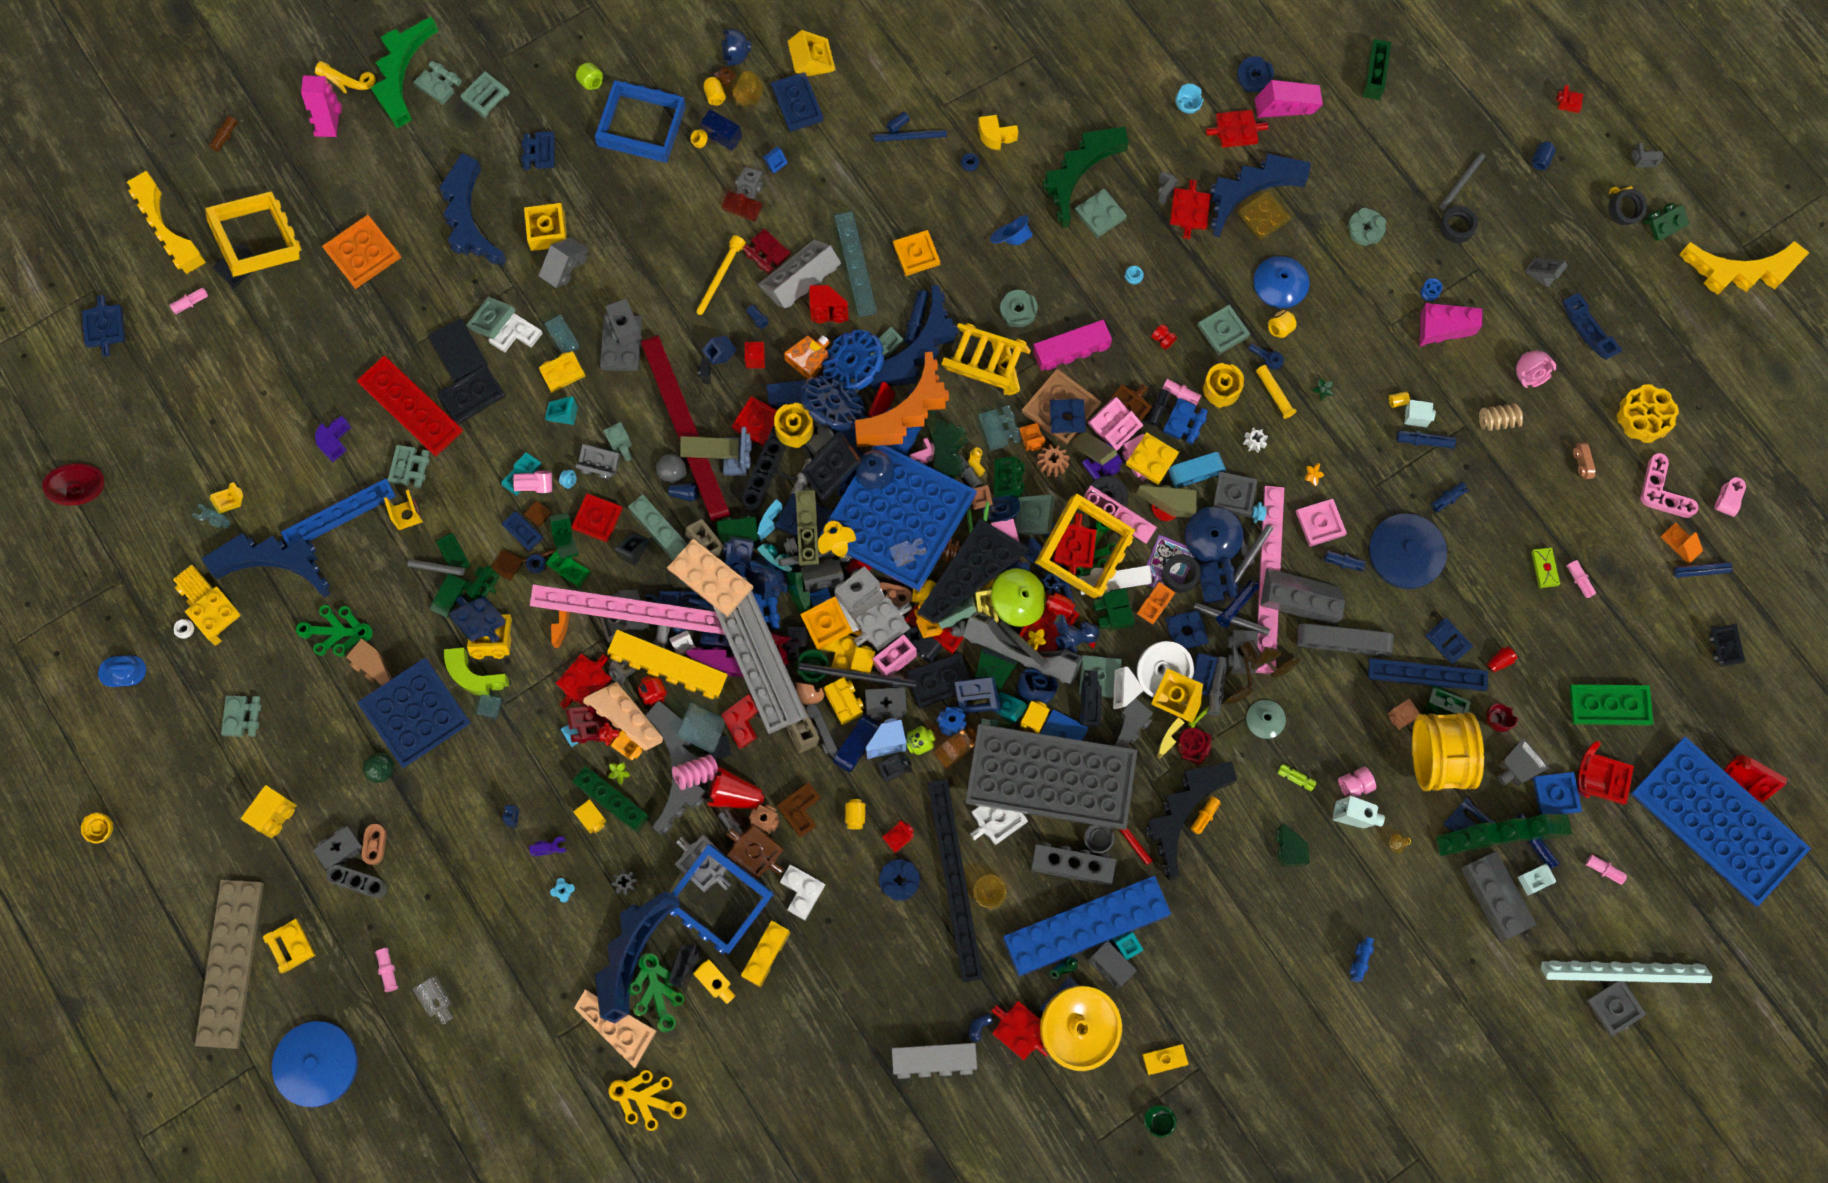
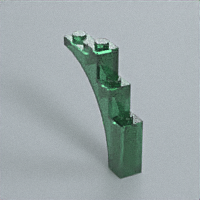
(947, 442)

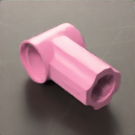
(538, 481)

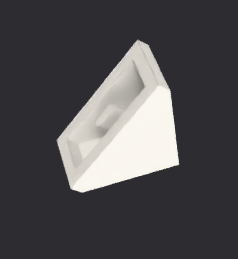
(1125, 687)

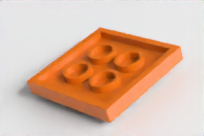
(361, 251)

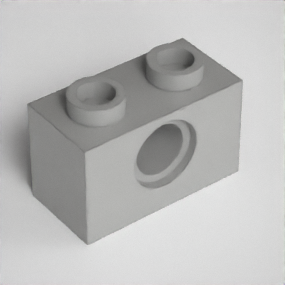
(854, 599)

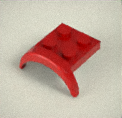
(1603, 777)
(1755, 777)

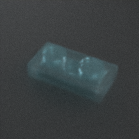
(562, 335)

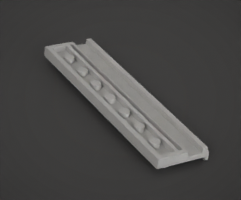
(762, 665)

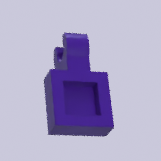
(543, 848)

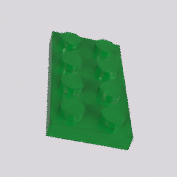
(1611, 705)

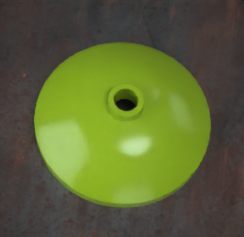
(1009, 601)

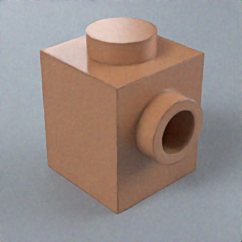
(1403, 714)

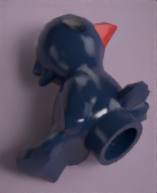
(1072, 636)

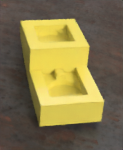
(1168, 742)

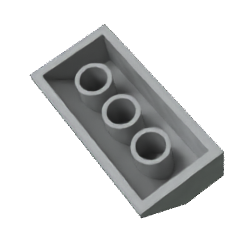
(800, 271)

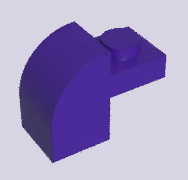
(328, 438)

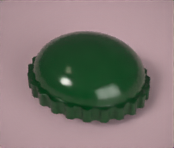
(812, 657)

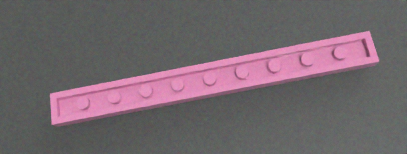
(1270, 559)
(625, 609)

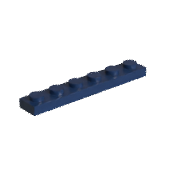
(1427, 675)

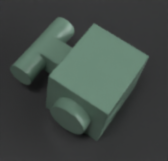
(619, 440)

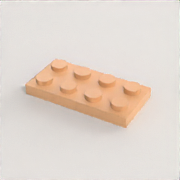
(710, 577)

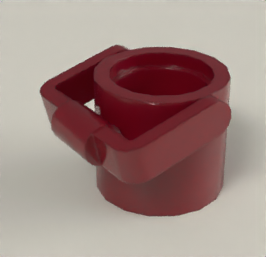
(1191, 743)

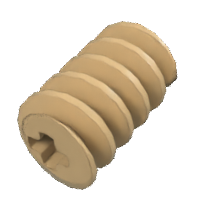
(1500, 415)

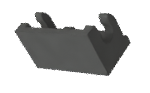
(1112, 965)

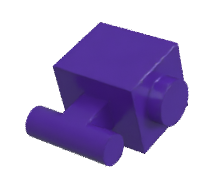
(1111, 467)

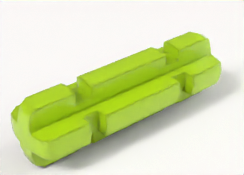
(1297, 777)

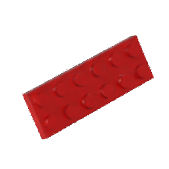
(409, 406)

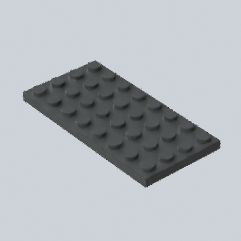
(1051, 777)

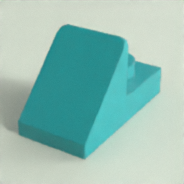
(1010, 707)

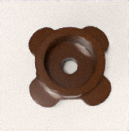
(724, 76)

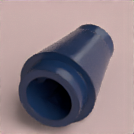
(684, 491)

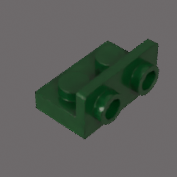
(1008, 477)
(1445, 703)

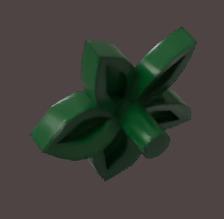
(1324, 388)

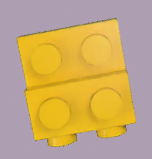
(485, 647)

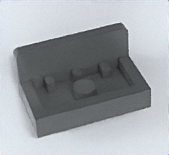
(599, 461)

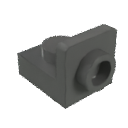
(1646, 159)
(1168, 184)
(619, 671)

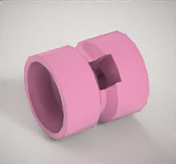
(1358, 783)

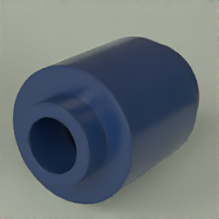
(1543, 155)

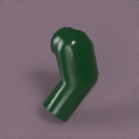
(1064, 967)

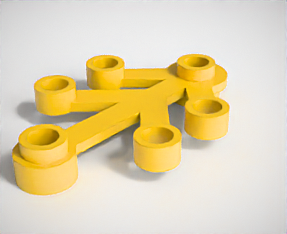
(644, 1099)

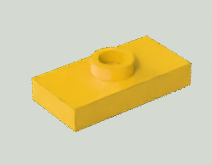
(1165, 1059)

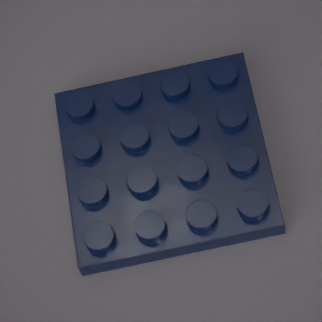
(414, 712)

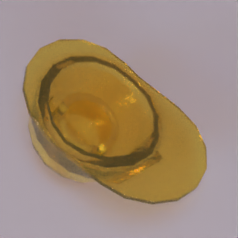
(747, 90)

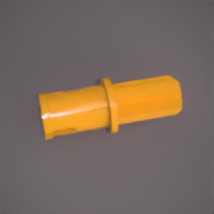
(1205, 815)

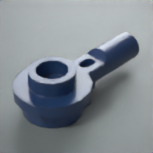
(1273, 359)

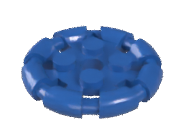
(843, 351)

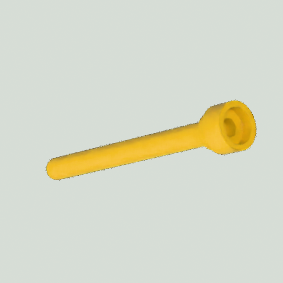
(736, 245)

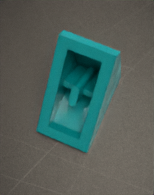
(562, 411)

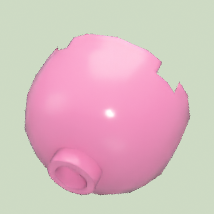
(1534, 368)

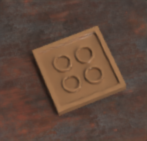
(1058, 388)

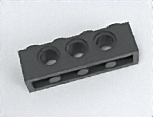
(1042, 865)

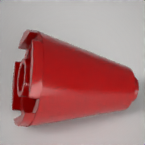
(733, 792)

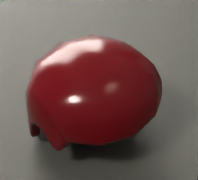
(1500, 718)

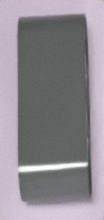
(348, 877)

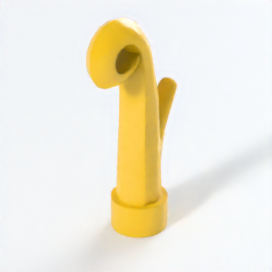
(340, 79)

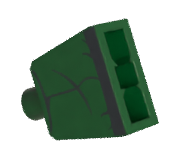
(995, 665)

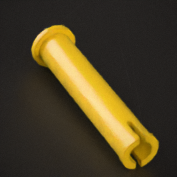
(1275, 392)

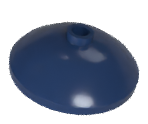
(1209, 548)

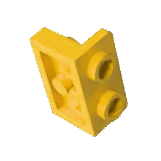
(561, 371)

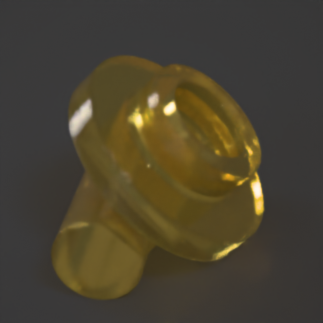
(1397, 843)

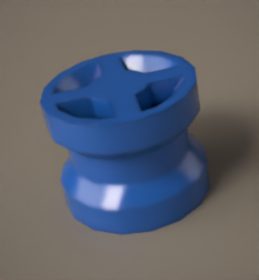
(1431, 285)

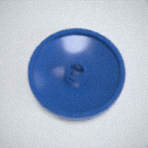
(314, 1064)

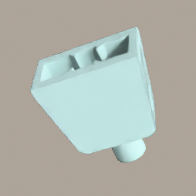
(1357, 813)

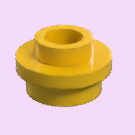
(699, 138)

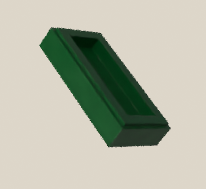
(452, 551)

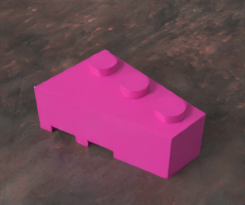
(1288, 99)
(1448, 322)

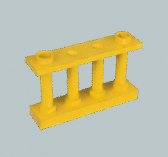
(987, 375)

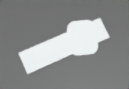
(1121, 579)

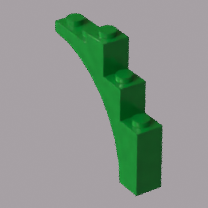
(393, 67)

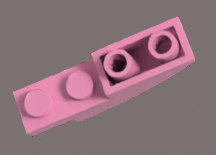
(1142, 527)

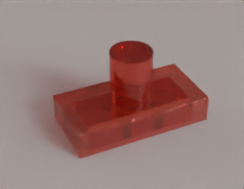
(741, 206)

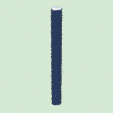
(910, 135)

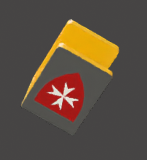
(395, 512)

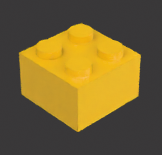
(545, 225)
(268, 812)

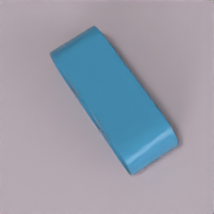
(1196, 470)

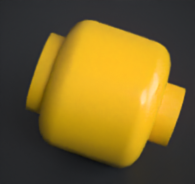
(1282, 324)

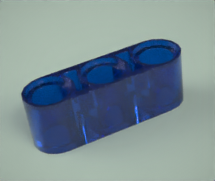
(856, 744)

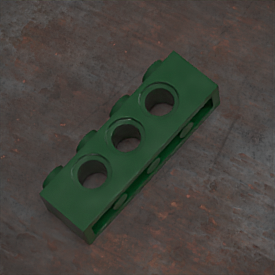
(611, 799)

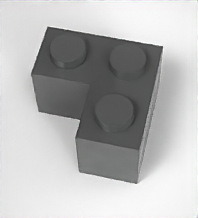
(561, 260)

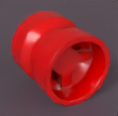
(1164, 337)

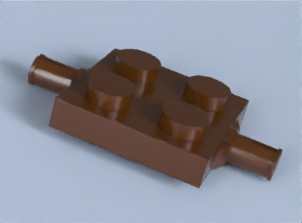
(1133, 400)
(754, 851)

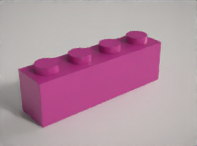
(1072, 345)

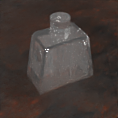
(431, 990)

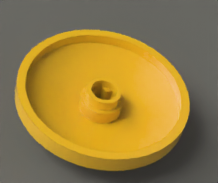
(1081, 1028)

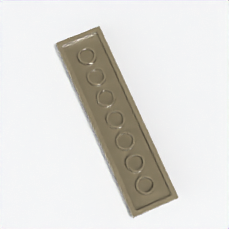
(229, 964)

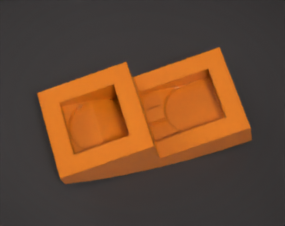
(1156, 603)
(559, 630)

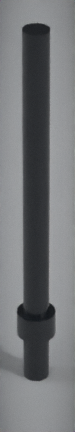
(895, 681)

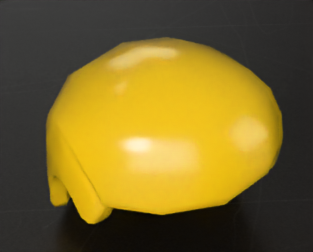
(97, 827)

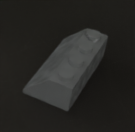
(1302, 597)
(1498, 896)

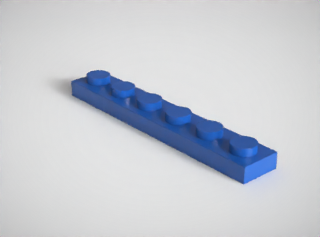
(339, 513)

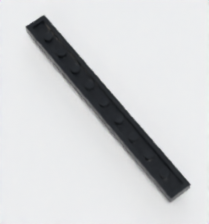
(955, 881)

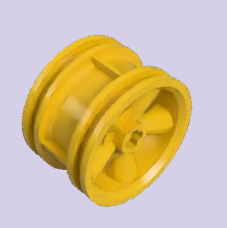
(1447, 751)

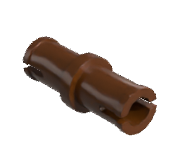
(223, 133)

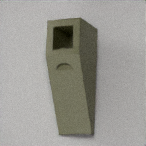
(1173, 501)

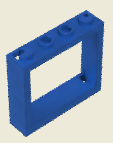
(632, 146)
(705, 933)

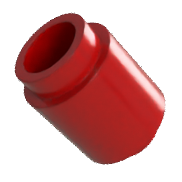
(1060, 604)

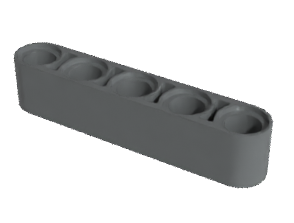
(1345, 639)

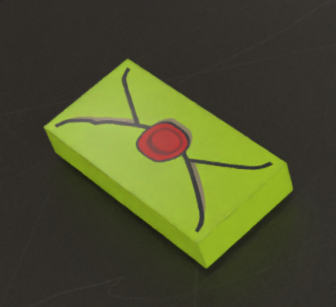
(1545, 568)

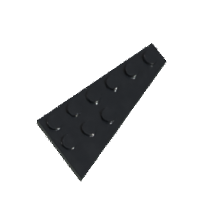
(977, 562)

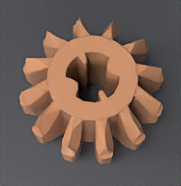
(1058, 456)

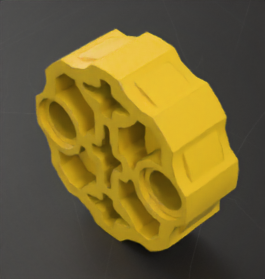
(1645, 403)

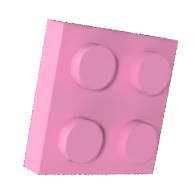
(1321, 522)

